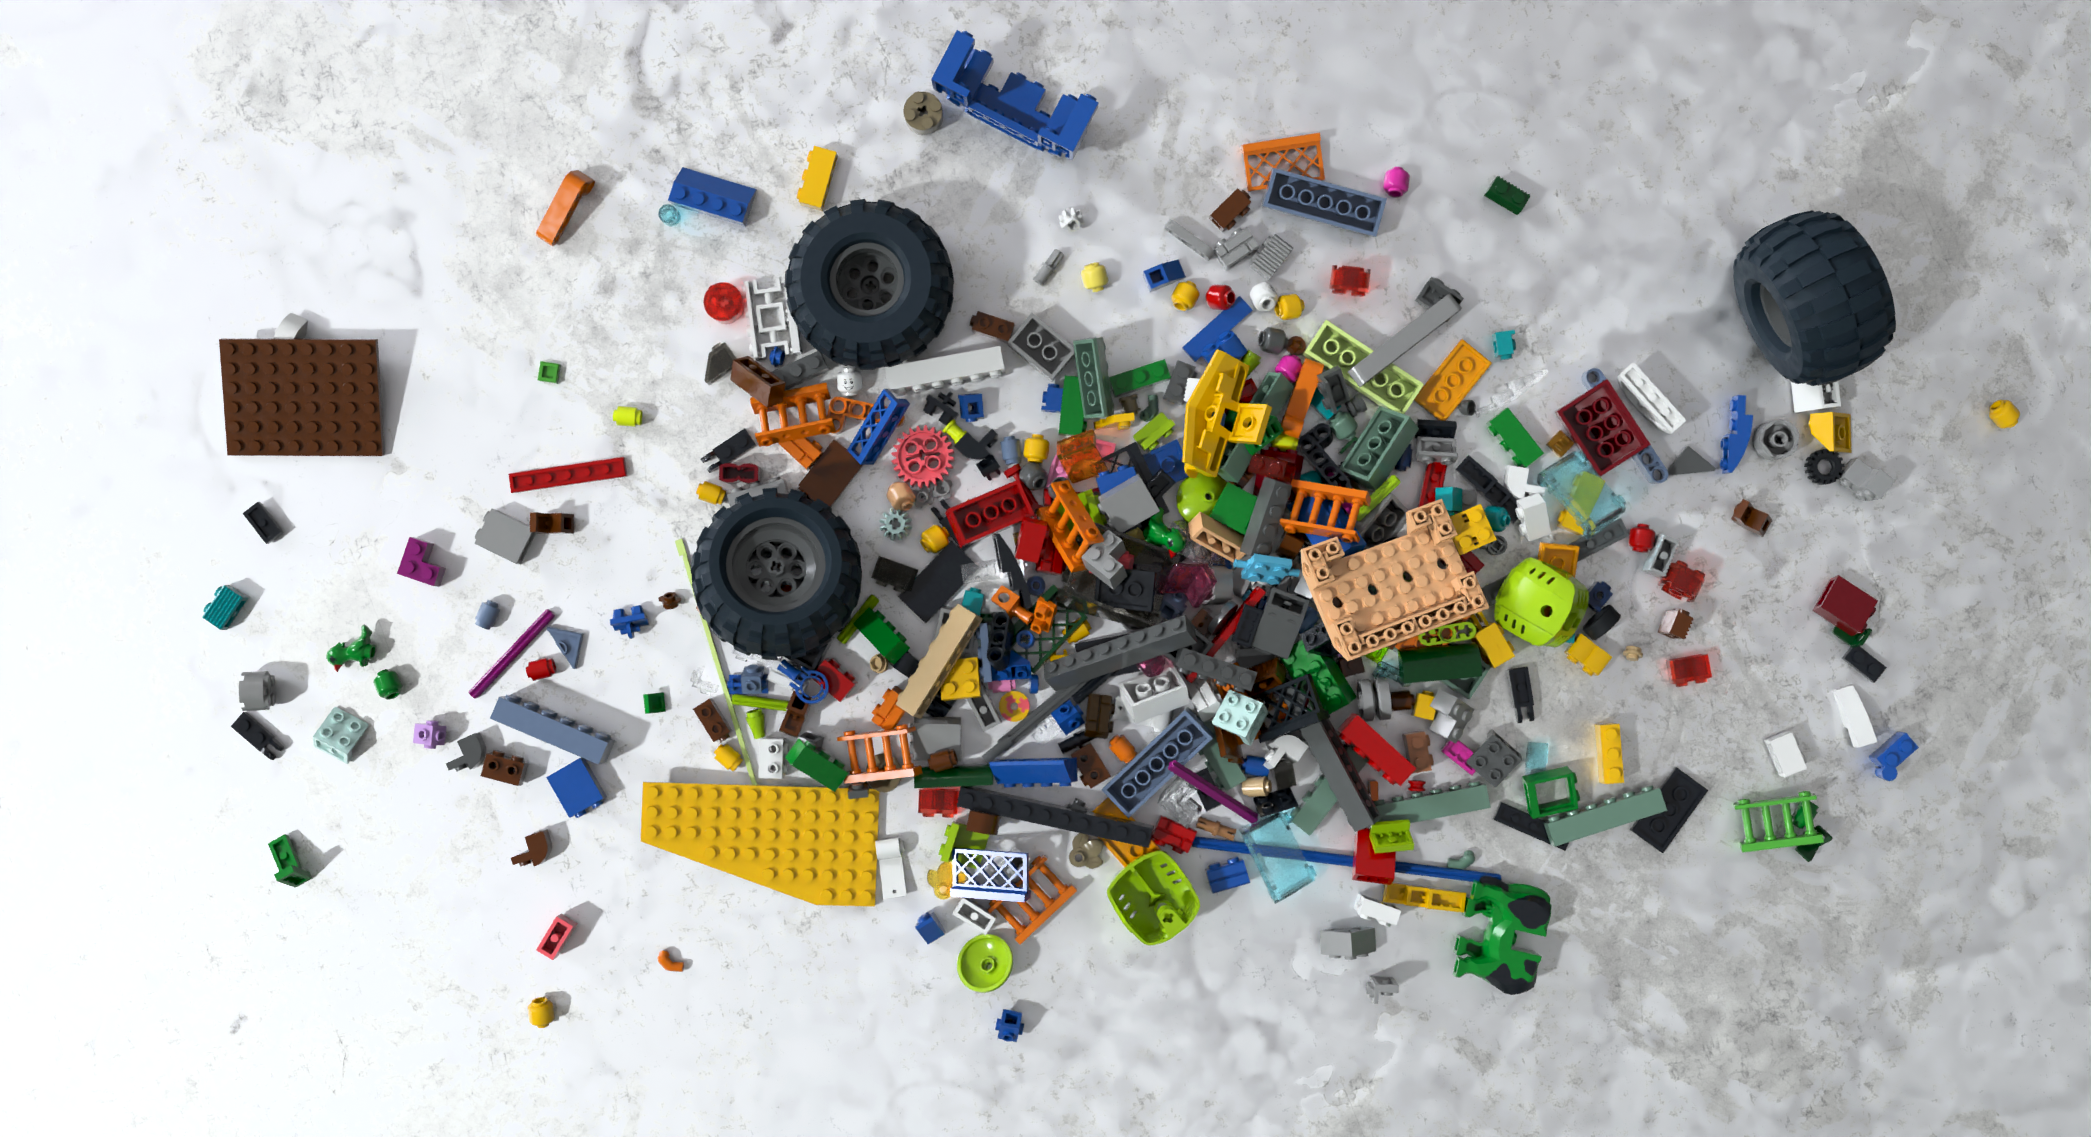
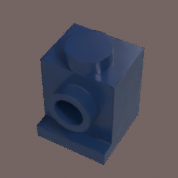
(1595, 603)

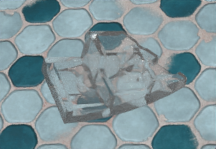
(1195, 551)

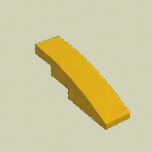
(1424, 897)

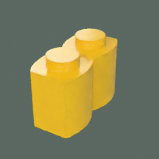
(1587, 655)

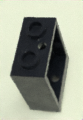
(1319, 642)

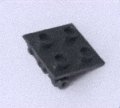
(1275, 802)

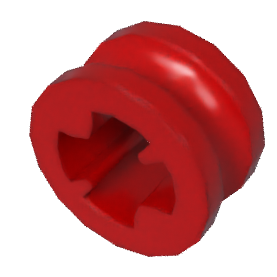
(1416, 785)

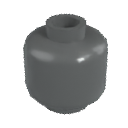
(1272, 340)
(1033, 476)

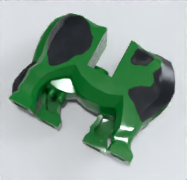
(1508, 909)

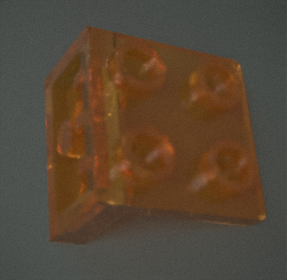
(1080, 456)

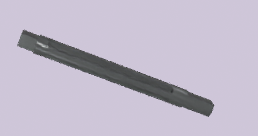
(1031, 721)

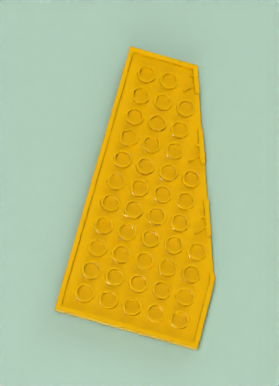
(777, 836)

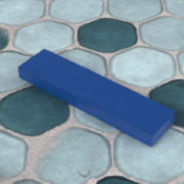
(1223, 322)

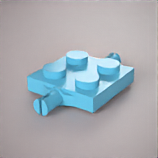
(1266, 568)

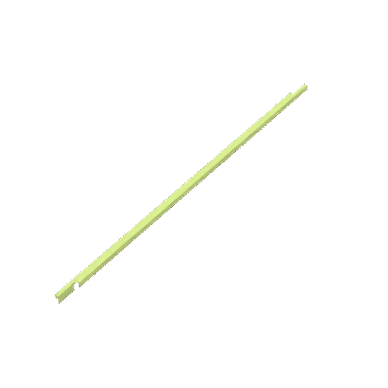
(682, 551)

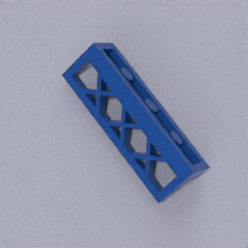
(880, 432)

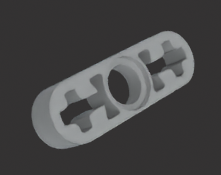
(1189, 239)

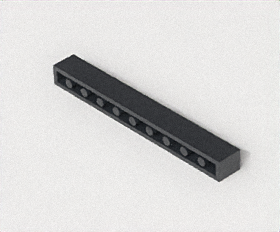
(1055, 816)

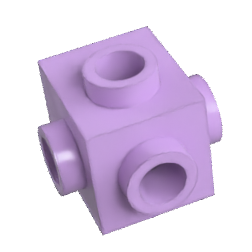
(434, 734)

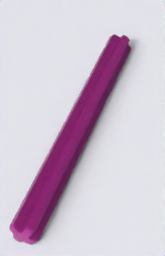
(511, 653)
(1213, 791)

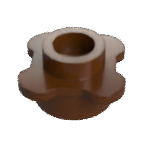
(670, 600)

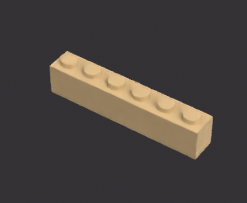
(938, 661)

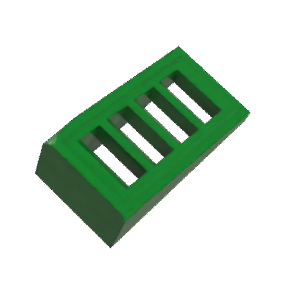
(1273, 430)

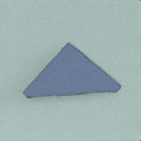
(568, 643)

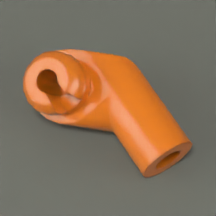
(668, 964)

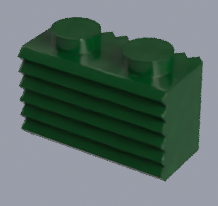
(1507, 195)

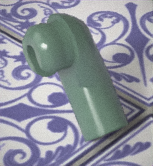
(1152, 410)
(1462, 863)

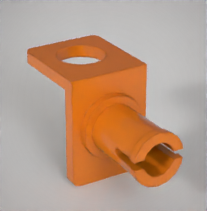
(1013, 606)

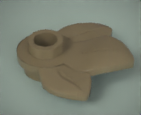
(1088, 850)

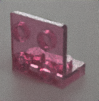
(1192, 579)

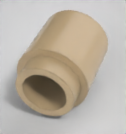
(1256, 786)

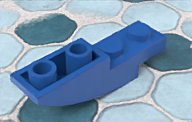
(1736, 442)

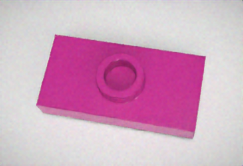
(1459, 754)

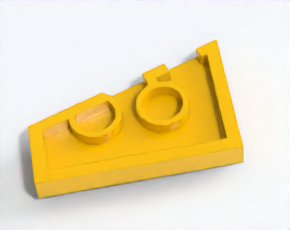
(1122, 421)

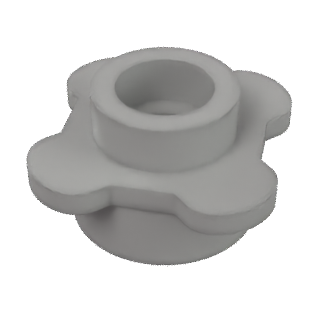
(944, 493)
(927, 498)

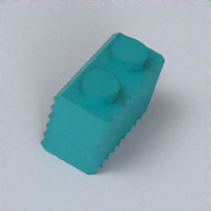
(224, 607)

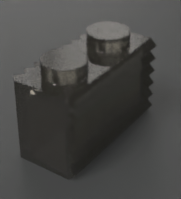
(895, 574)

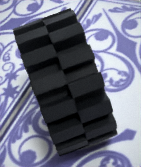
(1812, 467)

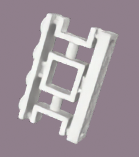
(756, 320)

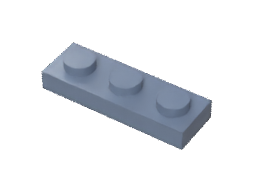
(983, 634)

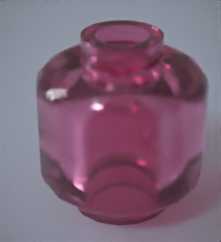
(1152, 667)

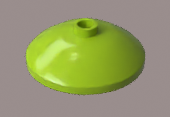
(1192, 492)
(974, 962)

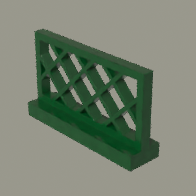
(1019, 626)

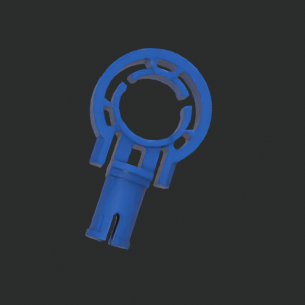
(794, 674)

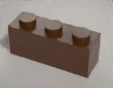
(757, 381)

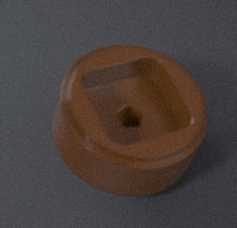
(1296, 346)

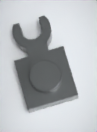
(858, 790)

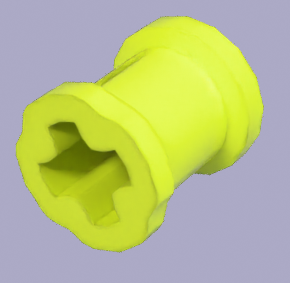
(954, 431)

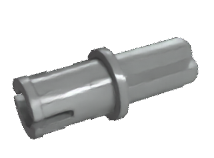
(1048, 267)

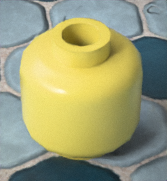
(1094, 276)

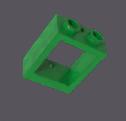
(1553, 807)

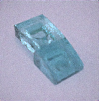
(1536, 758)

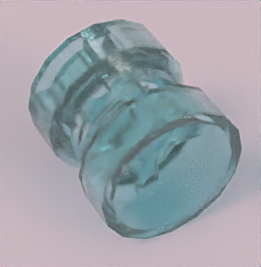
(673, 215)

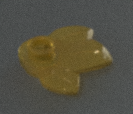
(943, 877)

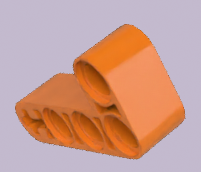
(563, 206)
(1301, 398)
(847, 412)

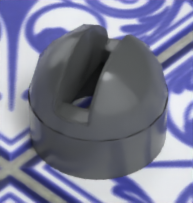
(1467, 407)

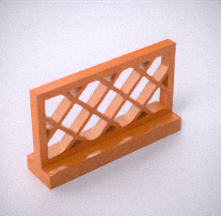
(1280, 145)

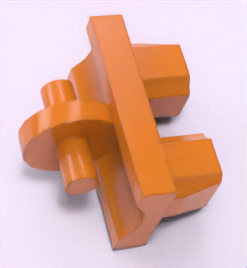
(1043, 616)

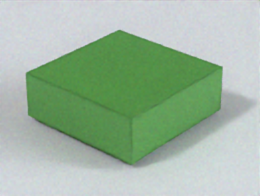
(549, 372)

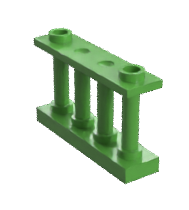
(1770, 840)

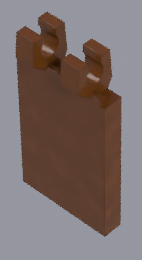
(830, 474)

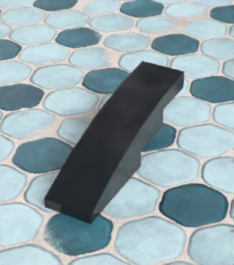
(1487, 486)
(1008, 563)

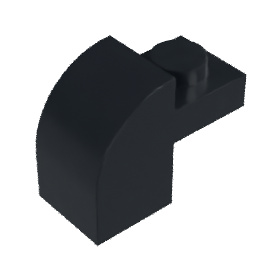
(976, 450)

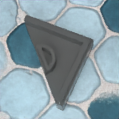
(1689, 462)

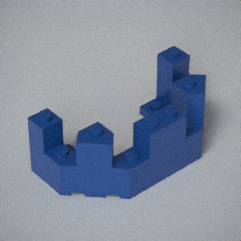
(1016, 106)

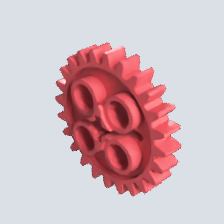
(920, 439)

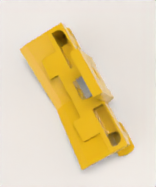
(1203, 435)

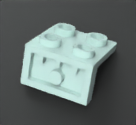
(1240, 716)
(339, 734)

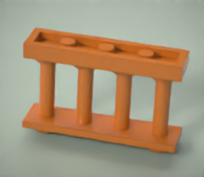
(794, 397)
(1320, 493)
(1059, 532)
(873, 772)
(1050, 904)

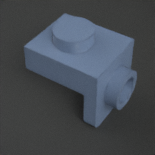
(751, 679)

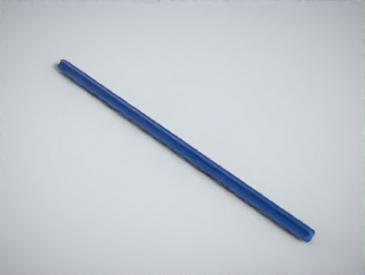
(1347, 860)

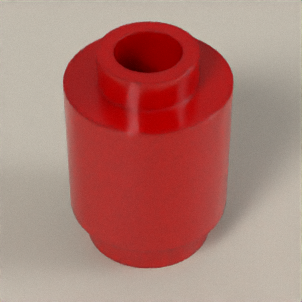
(541, 669)

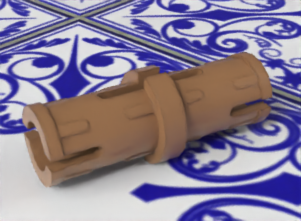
(1216, 828)

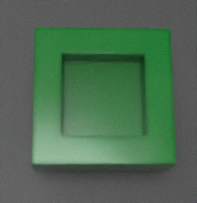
(654, 703)

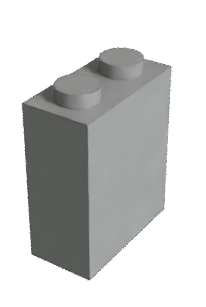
(1127, 504)
(504, 536)
(935, 735)

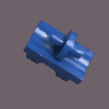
(631, 623)

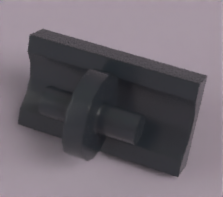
(948, 413)

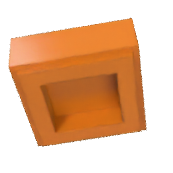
(1373, 789)

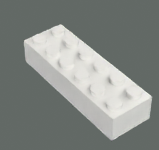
(945, 370)

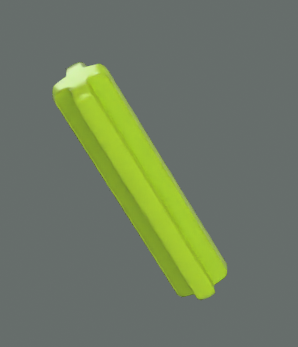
(1377, 496)
(850, 628)
(759, 702)

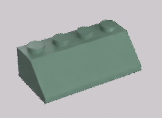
(1093, 377)
(1379, 448)

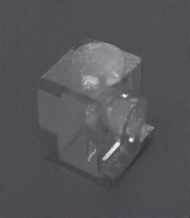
(1046, 731)

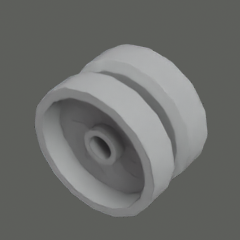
(1374, 699)

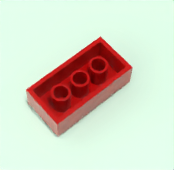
(989, 513)
(1374, 747)

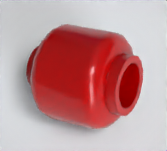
(1220, 297)
(1641, 538)

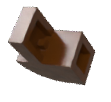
(1751, 518)
(551, 523)
(1290, 544)
(795, 715)
(983, 822)
(539, 849)

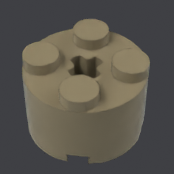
(918, 103)

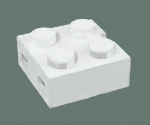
(1372, 908)

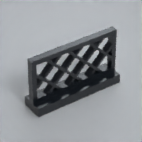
(1139, 466)
(1298, 722)

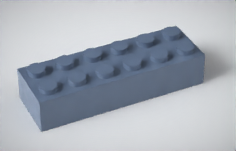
(1324, 202)
(553, 729)
(1150, 770)

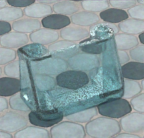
(1582, 493)
(1277, 855)

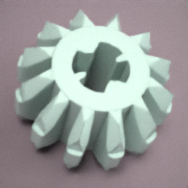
(890, 529)

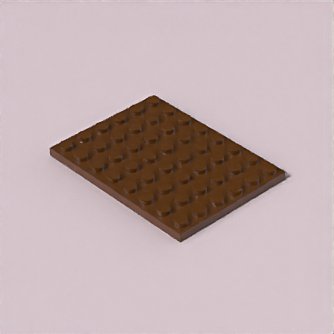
(302, 397)

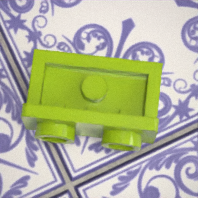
(1153, 431)
(1391, 836)

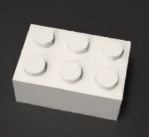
(1153, 696)

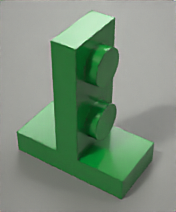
(287, 862)

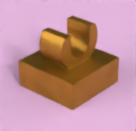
(1560, 443)

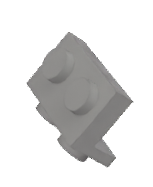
(1436, 450)

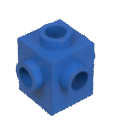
(1068, 717)
(1009, 1025)

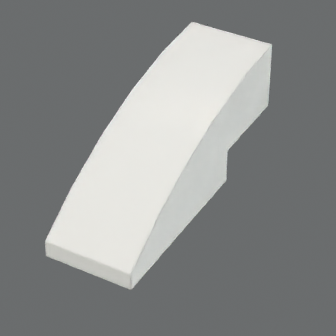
(1854, 716)

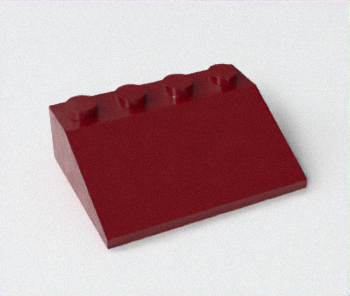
(1602, 428)

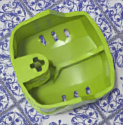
(1526, 596)
(1145, 887)

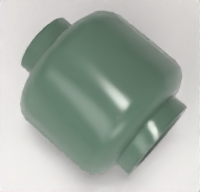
(1343, 425)

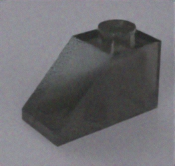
(719, 362)

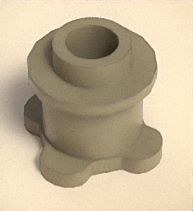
(1129, 404)

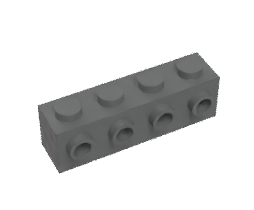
(1266, 517)
(1222, 671)

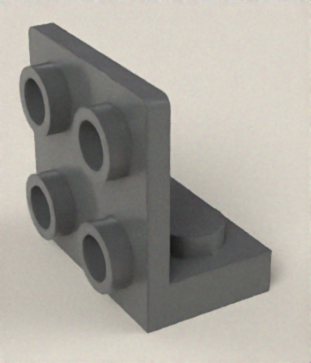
(1494, 759)

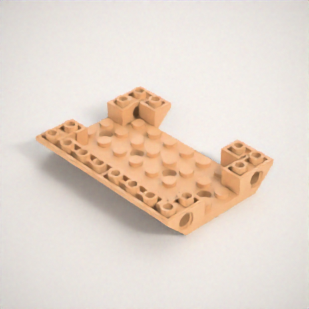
(1399, 607)

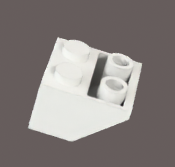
(1815, 397)

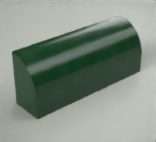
(1439, 663)
(958, 776)

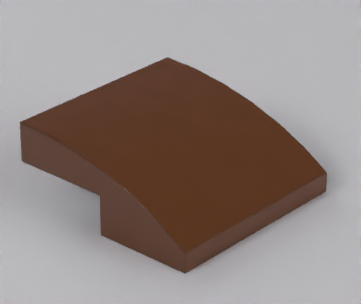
(1229, 746)

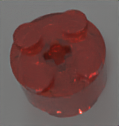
(1349, 280)
(731, 311)
(1682, 581)

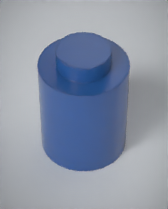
(1254, 766)

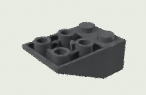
(1280, 623)

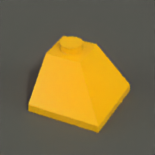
(1832, 430)

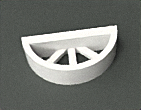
(1649, 399)

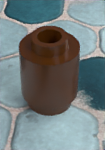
(1402, 700)
(943, 760)

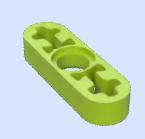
(1462, 636)

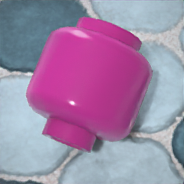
(1396, 182)
(1290, 367)

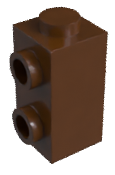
(1230, 209)
(992, 326)
(713, 720)

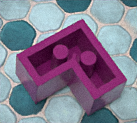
(416, 564)

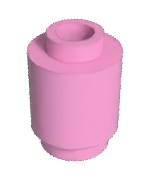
(1002, 686)

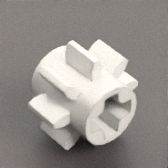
(1071, 219)

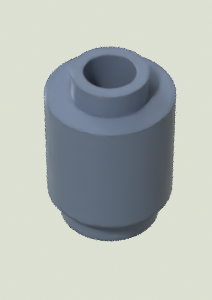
(1011, 450)
(487, 614)

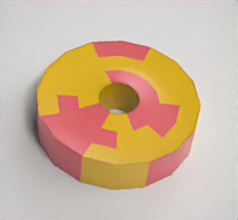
(1005, 706)

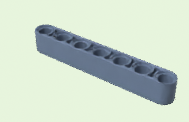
(1655, 462)

